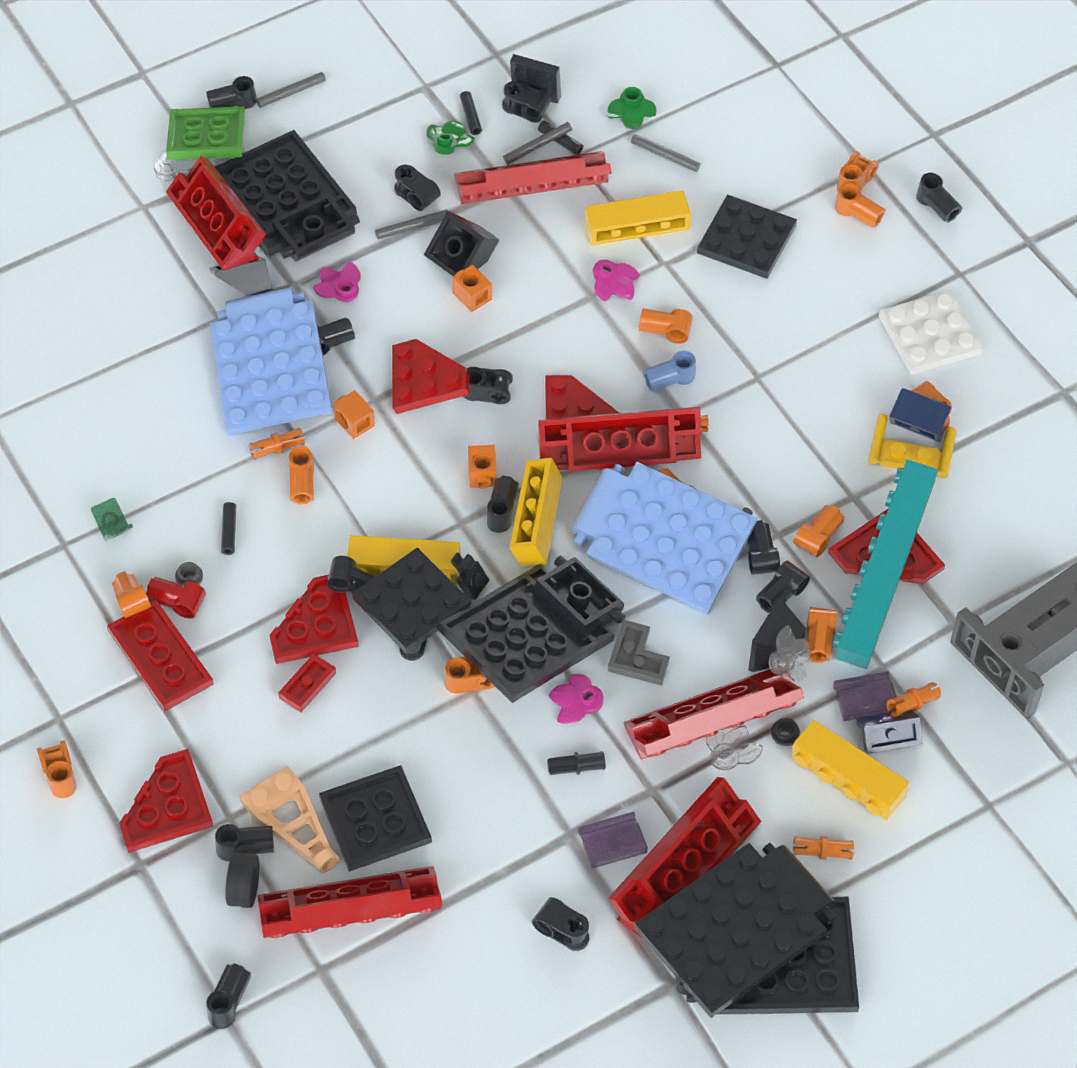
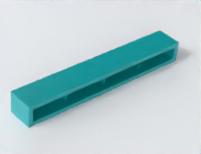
(885, 565)

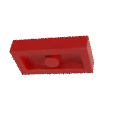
(307, 683)

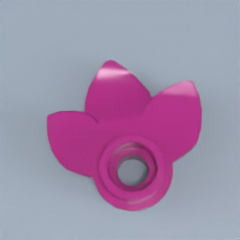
(615, 282)
(339, 284)
(573, 699)

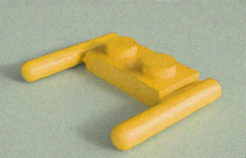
(895, 453)

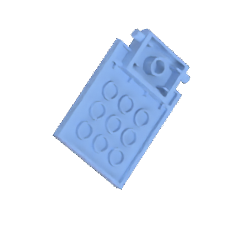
(269, 361)
(662, 533)

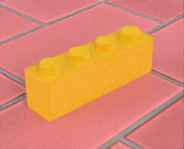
(637, 217)
(536, 512)
(379, 553)
(849, 770)

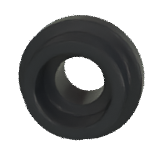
(786, 725)

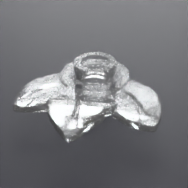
(168, 169)
(790, 655)
(734, 746)

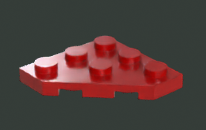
(424, 377)
(570, 398)
(853, 550)
(314, 624)
(166, 805)

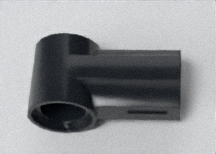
(238, 94)
(933, 194)
(335, 334)
(501, 504)
(762, 554)
(345, 576)
(786, 582)
(246, 840)
(227, 995)

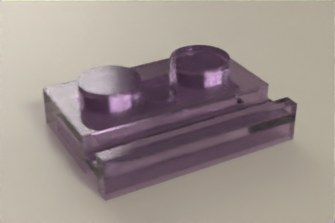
(864, 695)
(612, 840)

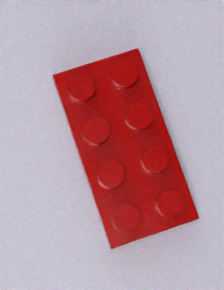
(160, 656)

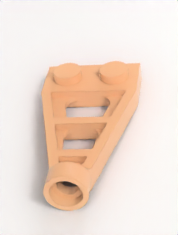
(273, 794)

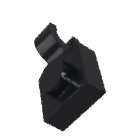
(471, 576)

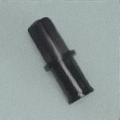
(576, 763)

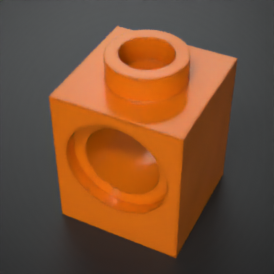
(472, 288)
(353, 414)
(482, 457)

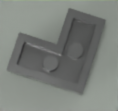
(632, 660)

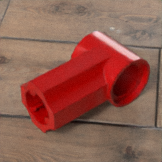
(183, 599)

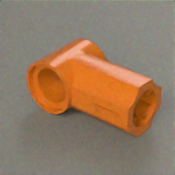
(852, 203)
(673, 325)
(301, 475)
(816, 535)
(130, 594)
(821, 629)

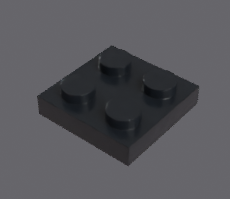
(536, 75)

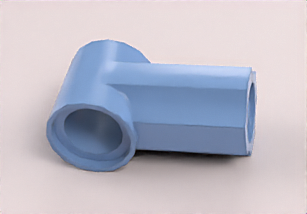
(671, 371)

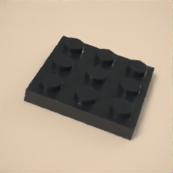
(747, 236)
(410, 599)
(375, 818)

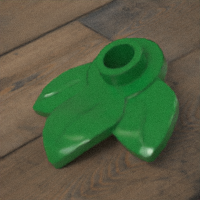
(631, 108)
(448, 137)

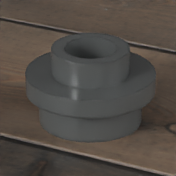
(189, 569)

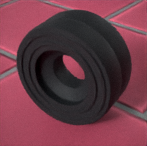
(242, 880)

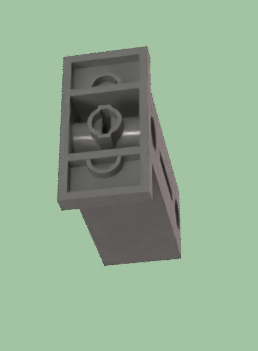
(1023, 640)

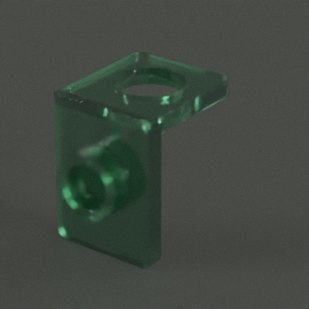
(110, 519)

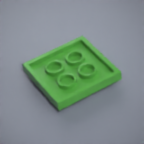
(206, 133)

